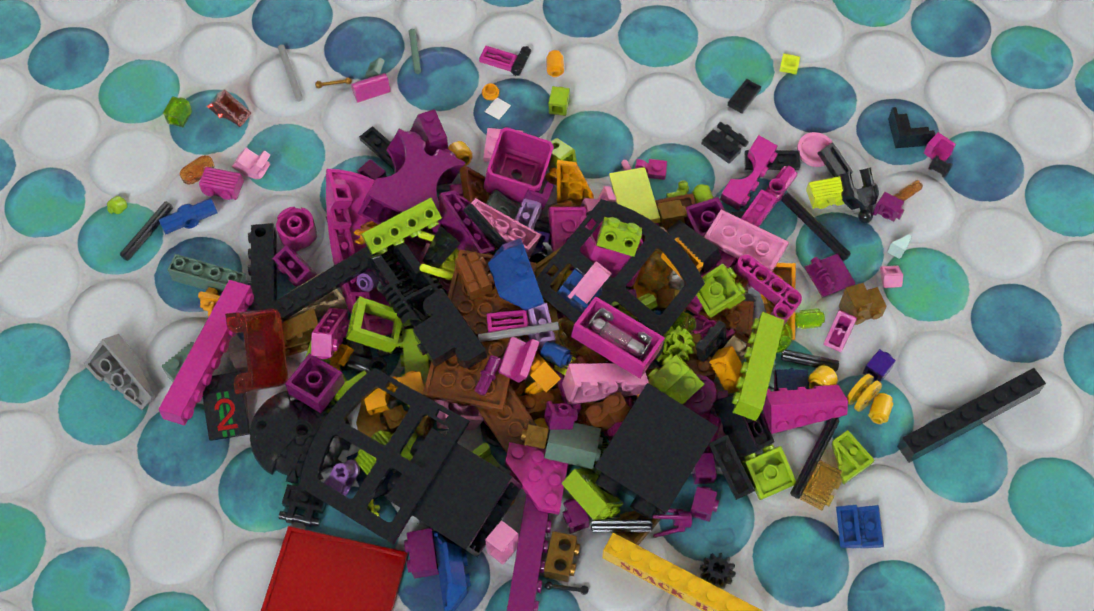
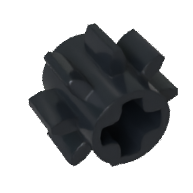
(542, 225)

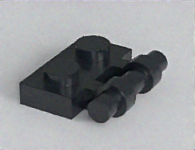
(722, 146)
(298, 498)

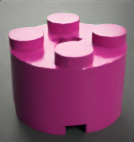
(296, 228)

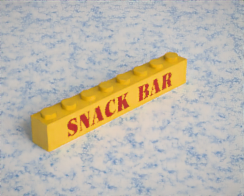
(671, 577)

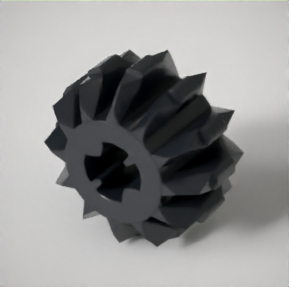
(722, 565)

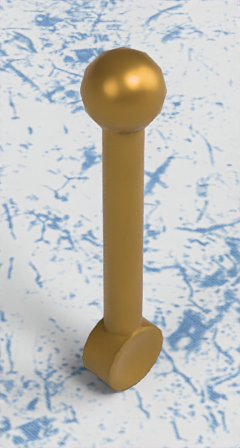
(319, 84)

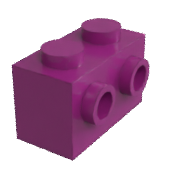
(294, 266)
(422, 553)

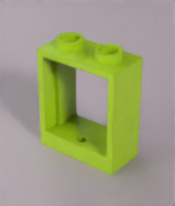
(368, 338)
(591, 498)

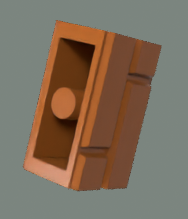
(473, 275)

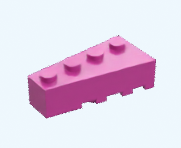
(803, 406)

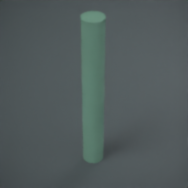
(414, 49)

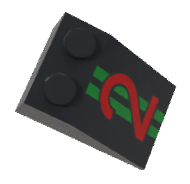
(224, 410)

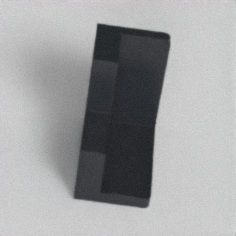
(904, 135)

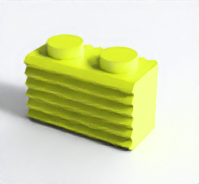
(825, 192)

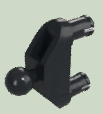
(862, 197)

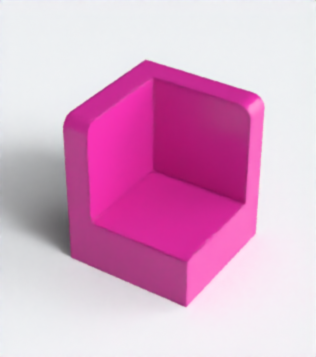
(939, 146)

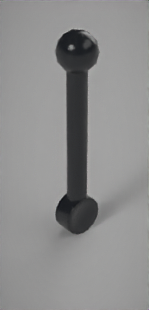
(584, 589)

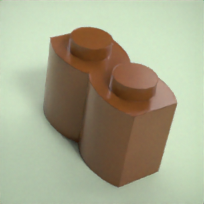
(608, 412)

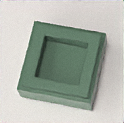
(375, 68)

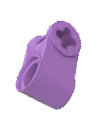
(343, 476)

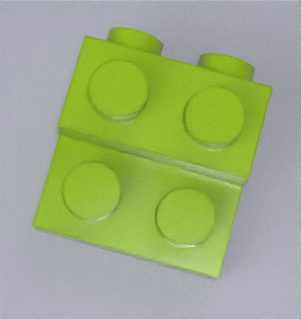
(720, 290)
(675, 379)
(768, 471)

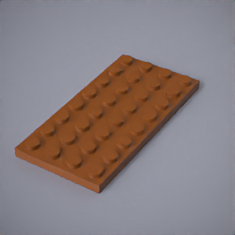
(457, 384)

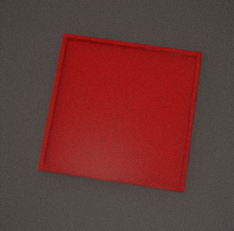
(333, 574)

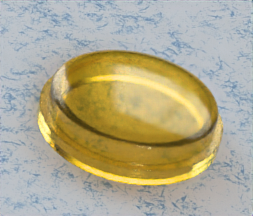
(564, 338)

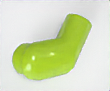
(681, 190)

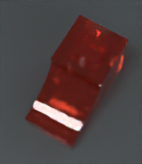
(228, 107)

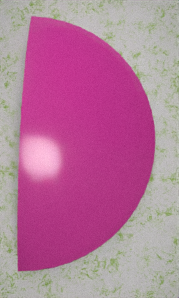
(343, 201)

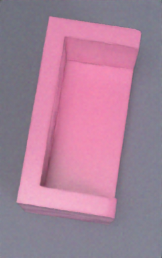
(502, 542)

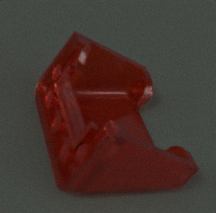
(263, 349)

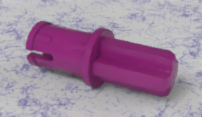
(487, 375)

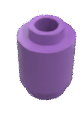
(367, 281)

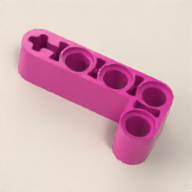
(765, 286)

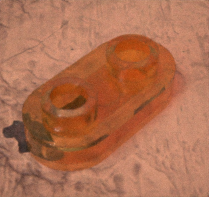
(195, 169)

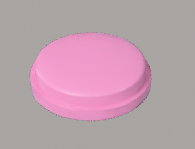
(810, 145)

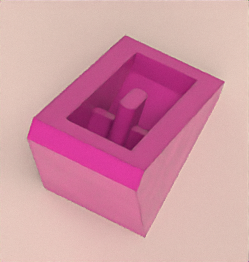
(840, 331)

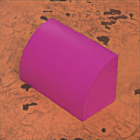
(371, 87)

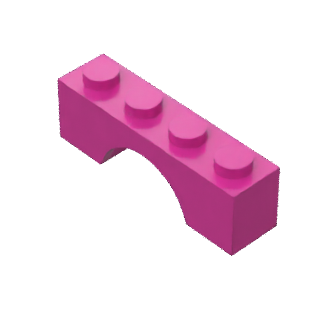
(737, 190)

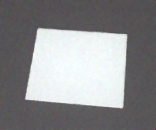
(497, 108)

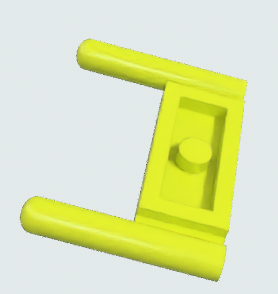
(447, 268)

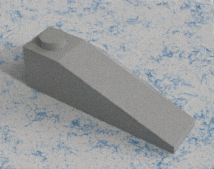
(117, 366)

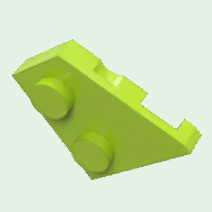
(850, 456)

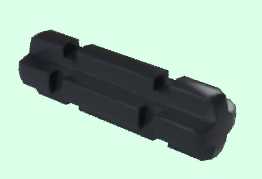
(520, 61)

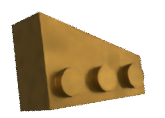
(298, 332)

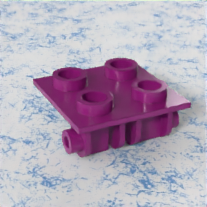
(829, 275)

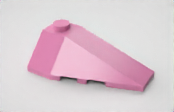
(508, 227)

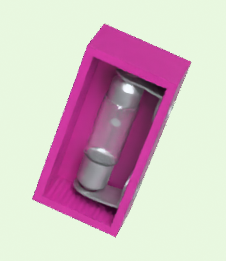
(617, 337)

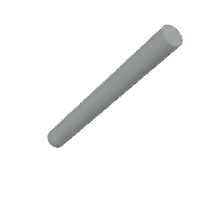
(296, 90)
(518, 331)

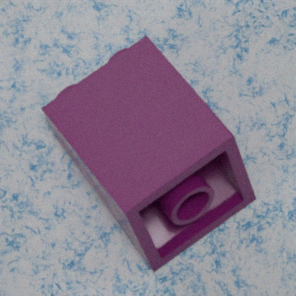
(431, 130)

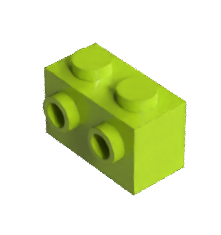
(619, 236)

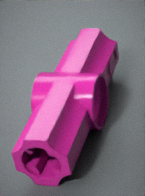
(782, 182)

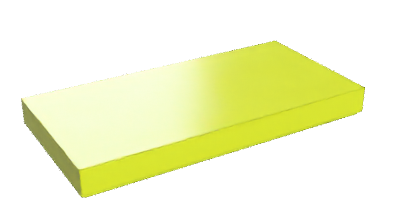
(634, 192)

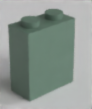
(575, 446)

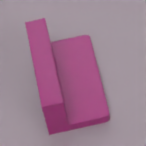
(518, 359)

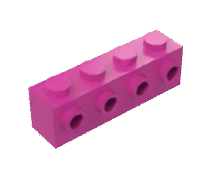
(329, 333)

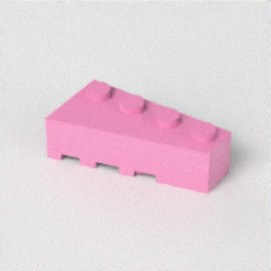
(598, 381)

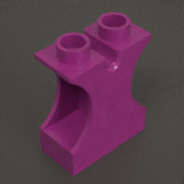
(413, 180)

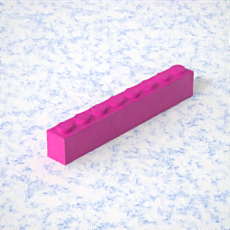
(205, 355)

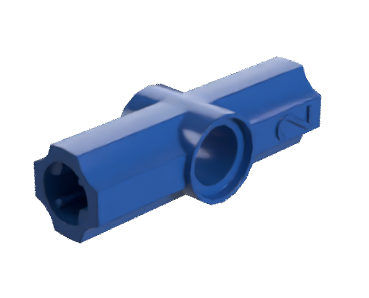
(188, 216)

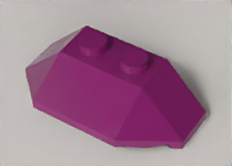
(460, 225)

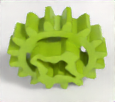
(674, 345)

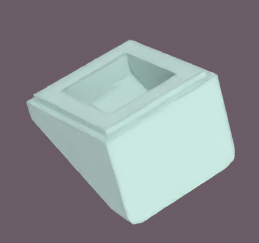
(899, 246)

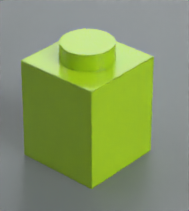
(559, 100)

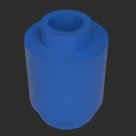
(556, 354)

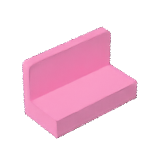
(590, 282)

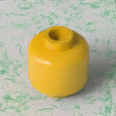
(461, 151)
(822, 376)

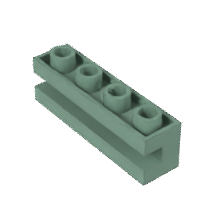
(202, 274)

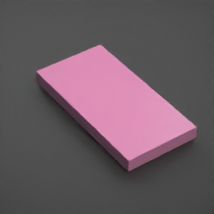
(743, 238)

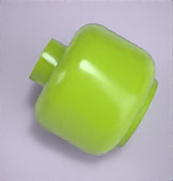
(116, 205)

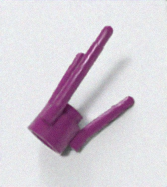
(680, 518)

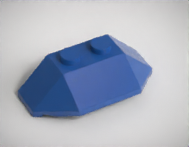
(515, 276)
(451, 571)

